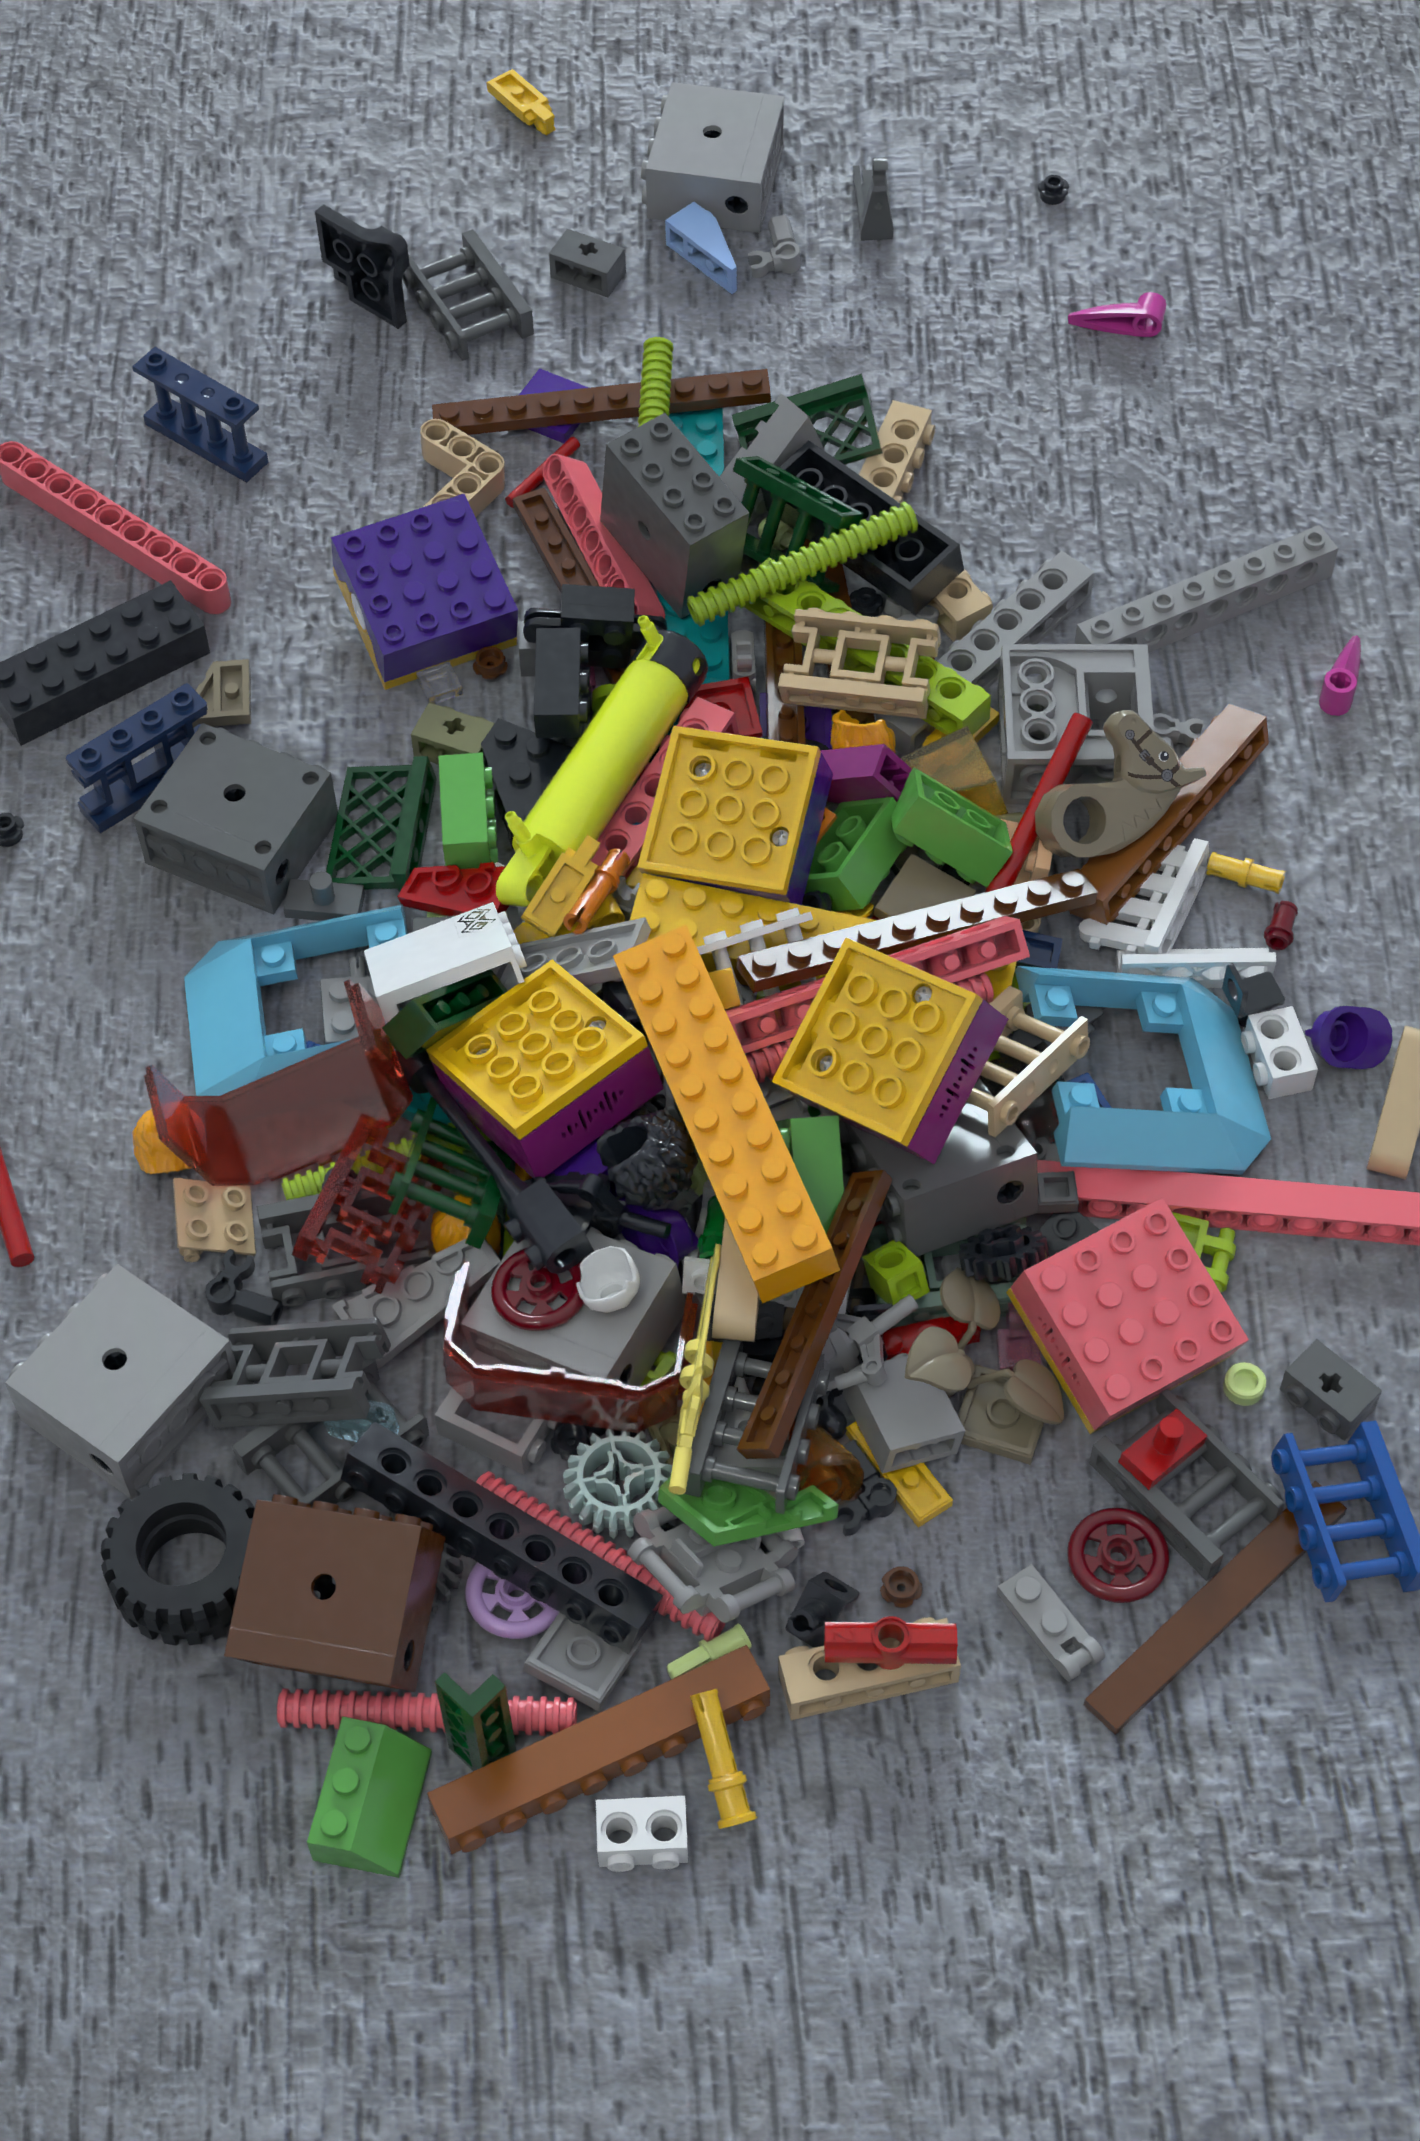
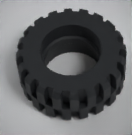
(152, 1521)

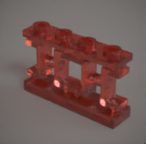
(343, 1190)

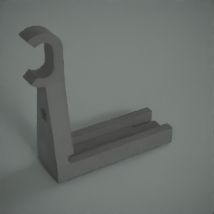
(873, 201)

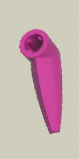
(1131, 319)
(1341, 680)

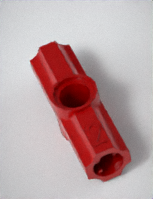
(919, 1643)

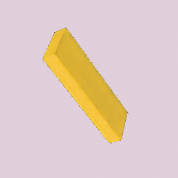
(915, 1485)

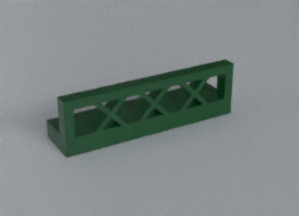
(477, 1724)

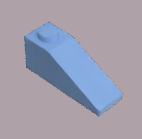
(700, 241)

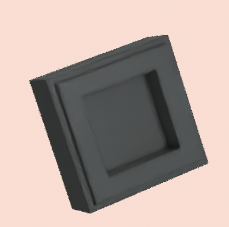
(1057, 1192)

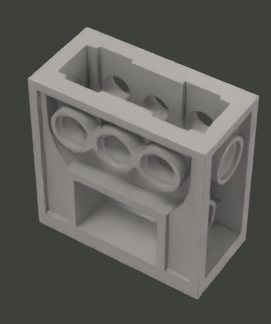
(1071, 680)

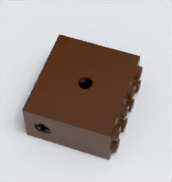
(336, 1592)

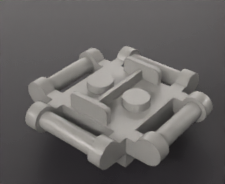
(711, 1577)

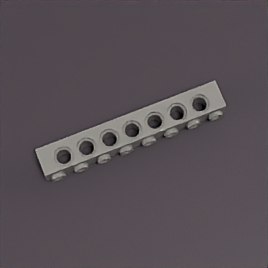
(1216, 593)
(1020, 619)

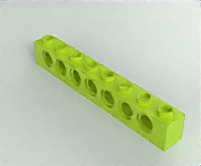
(951, 700)

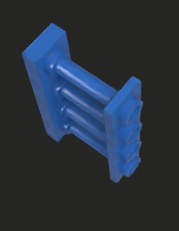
(1378, 1486)

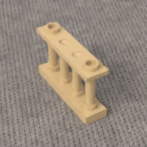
(1042, 1068)

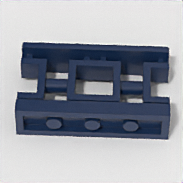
(107, 763)

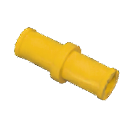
(1245, 872)

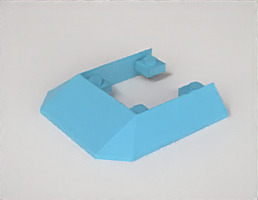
(226, 995)
(1201, 1129)

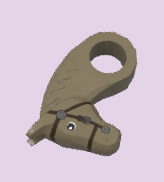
(1128, 806)

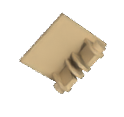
(212, 1218)

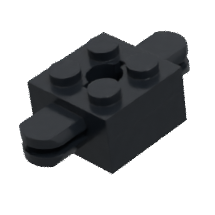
(604, 620)

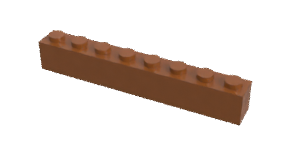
(1225, 752)
(593, 1752)

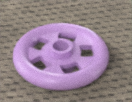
(518, 1624)

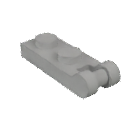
(1049, 1622)

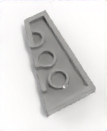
(419, 1294)

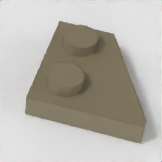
(226, 693)

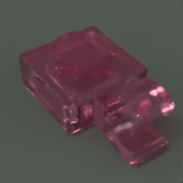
(1015, 1342)

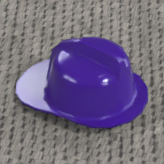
(1351, 1037)
(676, 1246)

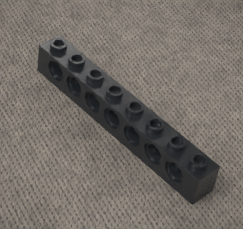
(502, 1537)

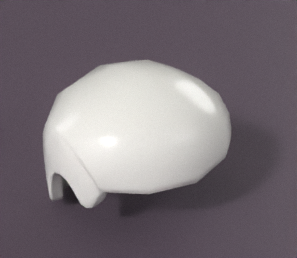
(608, 1279)

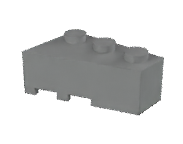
(776, 442)

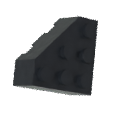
(561, 683)
(520, 767)

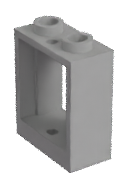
(453, 1425)

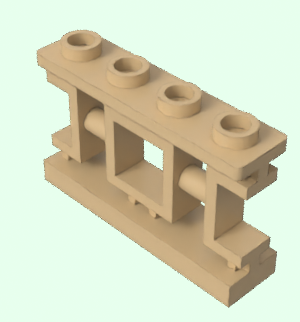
(857, 689)

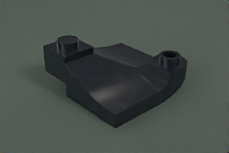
(366, 262)

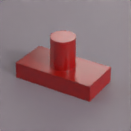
(1162, 1448)

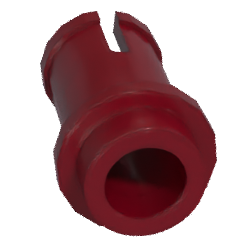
(1279, 932)

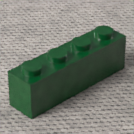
(440, 1012)

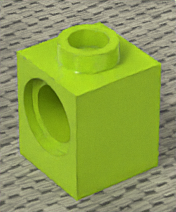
(895, 1273)

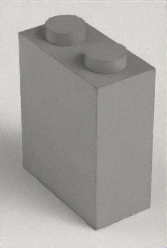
(904, 1418)

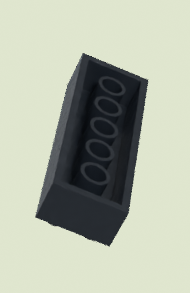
(905, 569)
(99, 661)

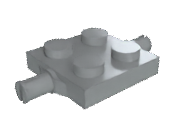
(336, 1009)

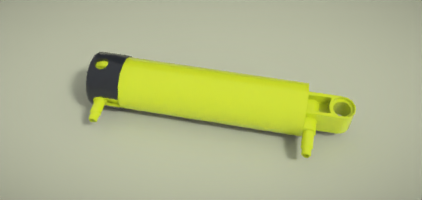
(604, 760)

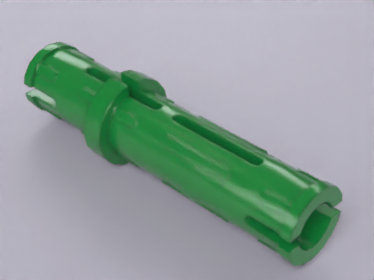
(712, 1230)

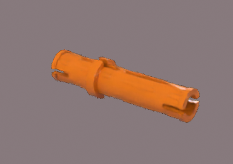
(602, 884)

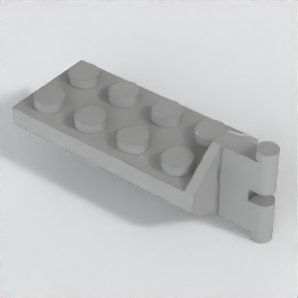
(582, 955)

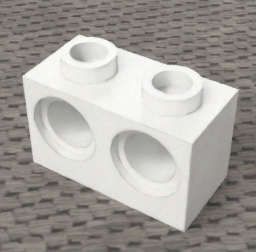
(1285, 1051)
(641, 1819)

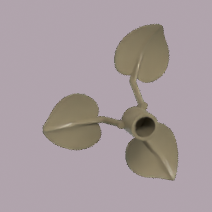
(943, 1363)

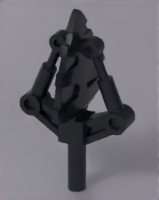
(594, 1205)

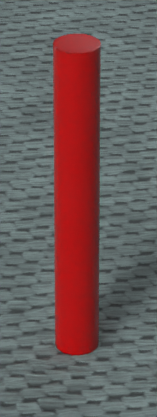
(536, 477)

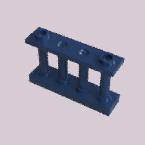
(192, 430)

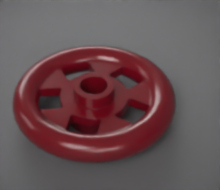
(542, 1316)
(1136, 1528)

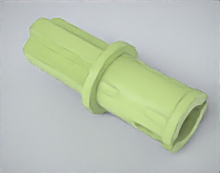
(709, 1651)

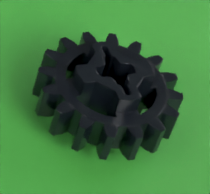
(1002, 1252)

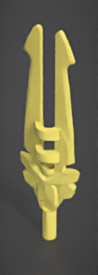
(692, 1380)

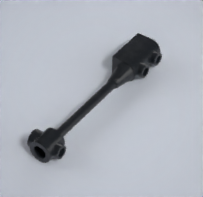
(534, 1209)

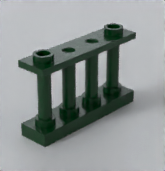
(809, 503)
(483, 1195)

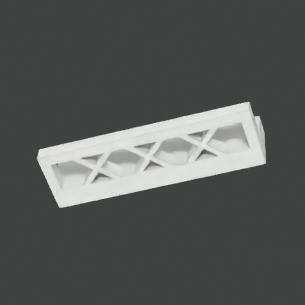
(1203, 965)

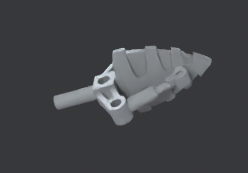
(858, 1335)

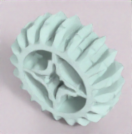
(583, 1489)

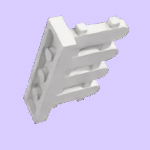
(1164, 918)

